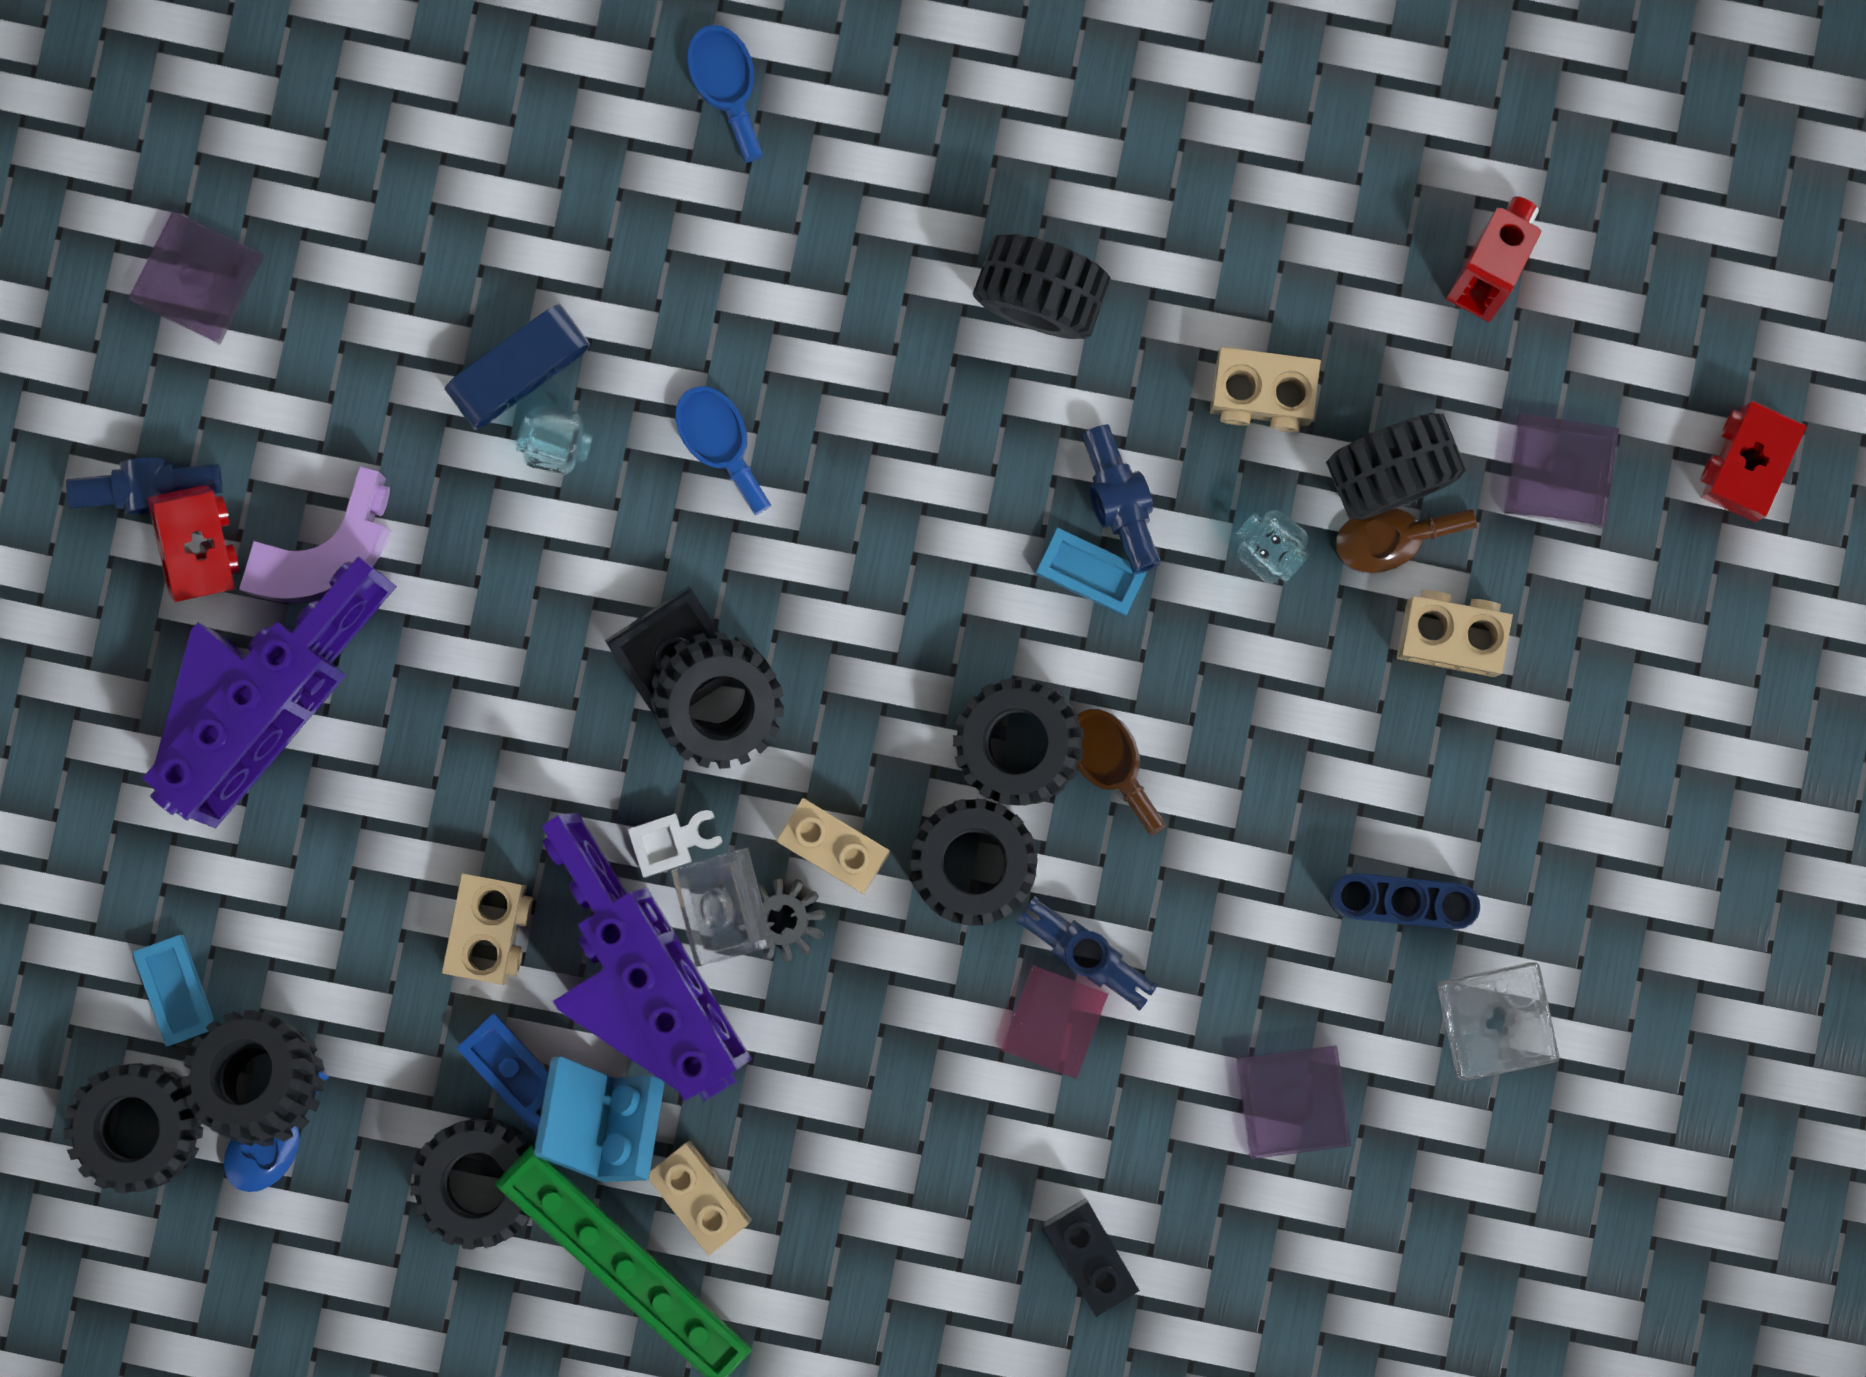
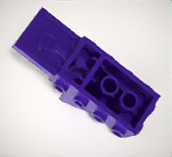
(242, 710)
(650, 992)

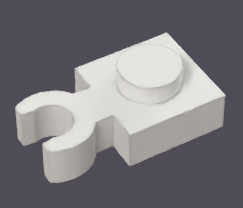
(665, 844)

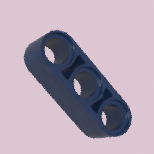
(517, 366)
(1428, 896)

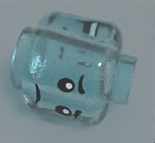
(553, 439)
(1272, 546)

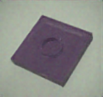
(196, 277)
(1561, 470)
(1293, 1102)

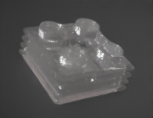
(1481, 1050)

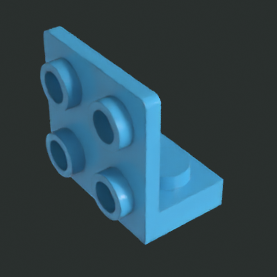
(599, 1122)

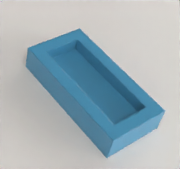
(1090, 572)
(174, 990)

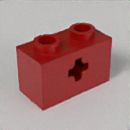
(1773, 443)
(173, 520)

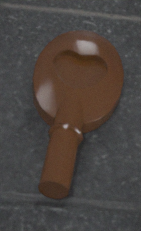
(1393, 538)
(1114, 762)

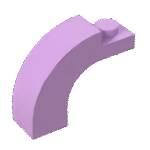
(307, 574)

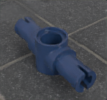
(137, 481)
(1121, 499)
(1108, 971)

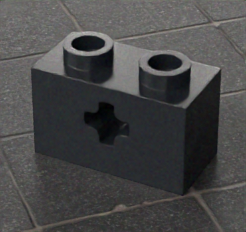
(1090, 1257)

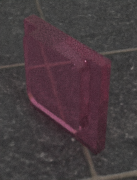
(1054, 1022)

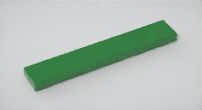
(623, 1265)

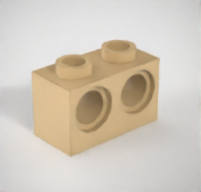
(1265, 374)
(1453, 647)
(833, 846)
(473, 926)
(699, 1198)

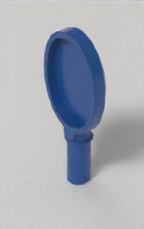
(725, 80)
(718, 437)
(258, 1166)

